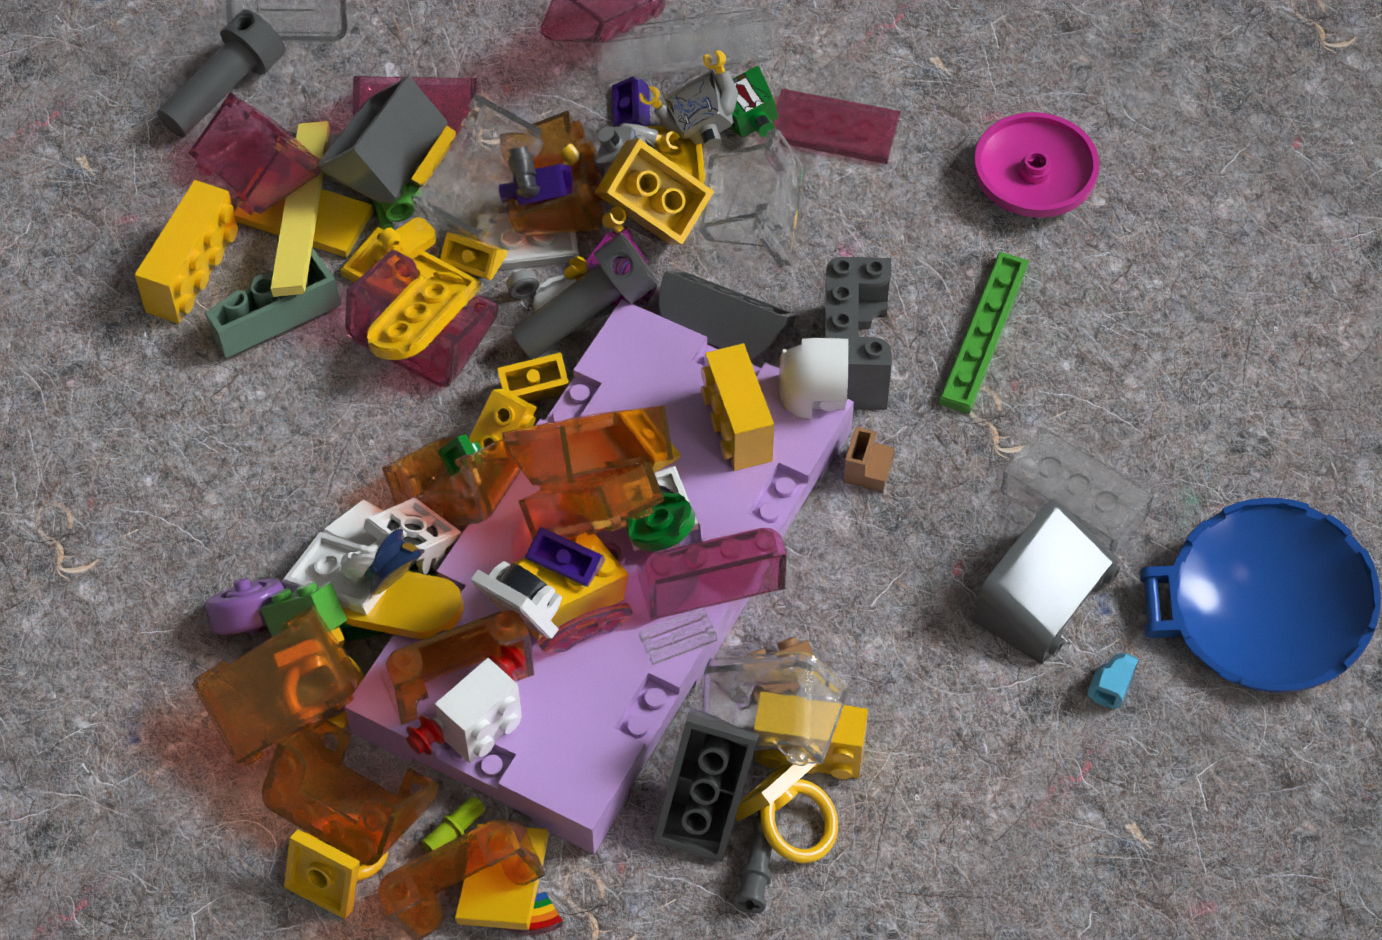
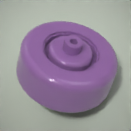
(239, 606)

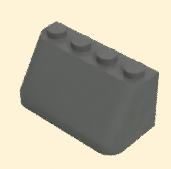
(385, 141)

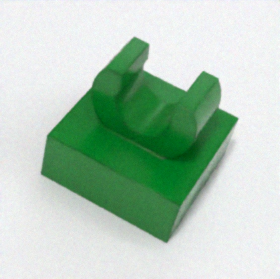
(455, 449)

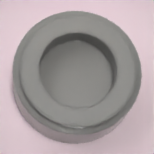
(522, 284)

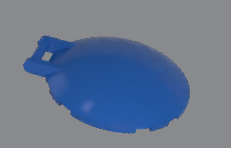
(1269, 595)

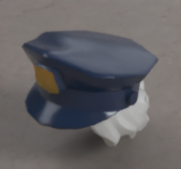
(381, 562)

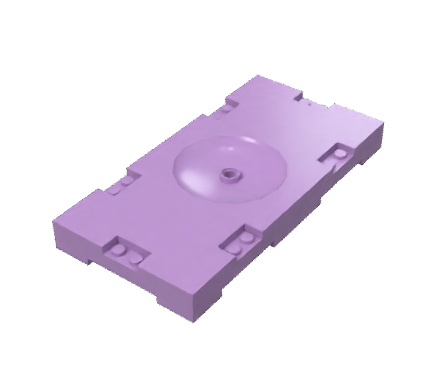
(602, 703)

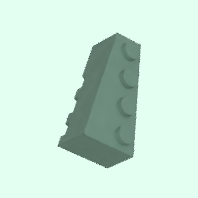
(256, 315)

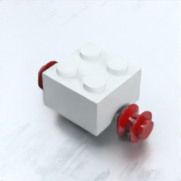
(475, 709)

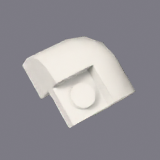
(814, 376)

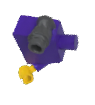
(538, 185)

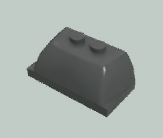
(721, 313)
(705, 786)

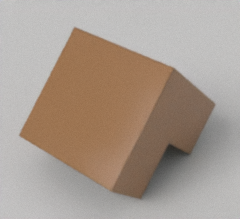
(867, 461)

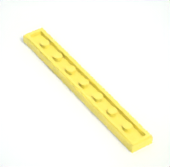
(300, 219)

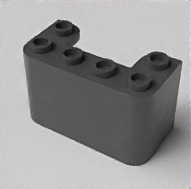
(852, 298)

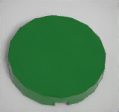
(665, 526)

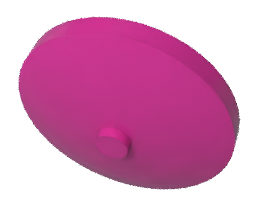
(1036, 164)

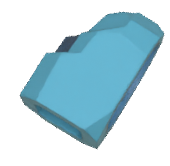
(1113, 680)

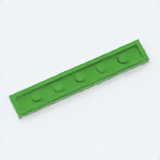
(984, 333)

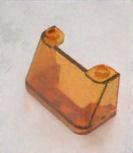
(459, 499)
(450, 651)

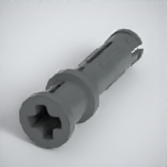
(755, 873)

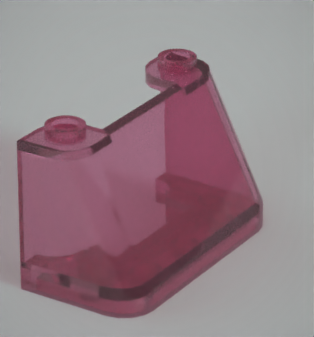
(253, 155)
(449, 350)

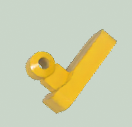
(408, 239)

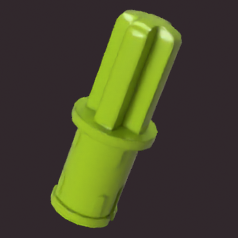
(455, 824)

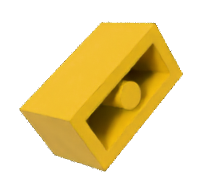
(535, 378)

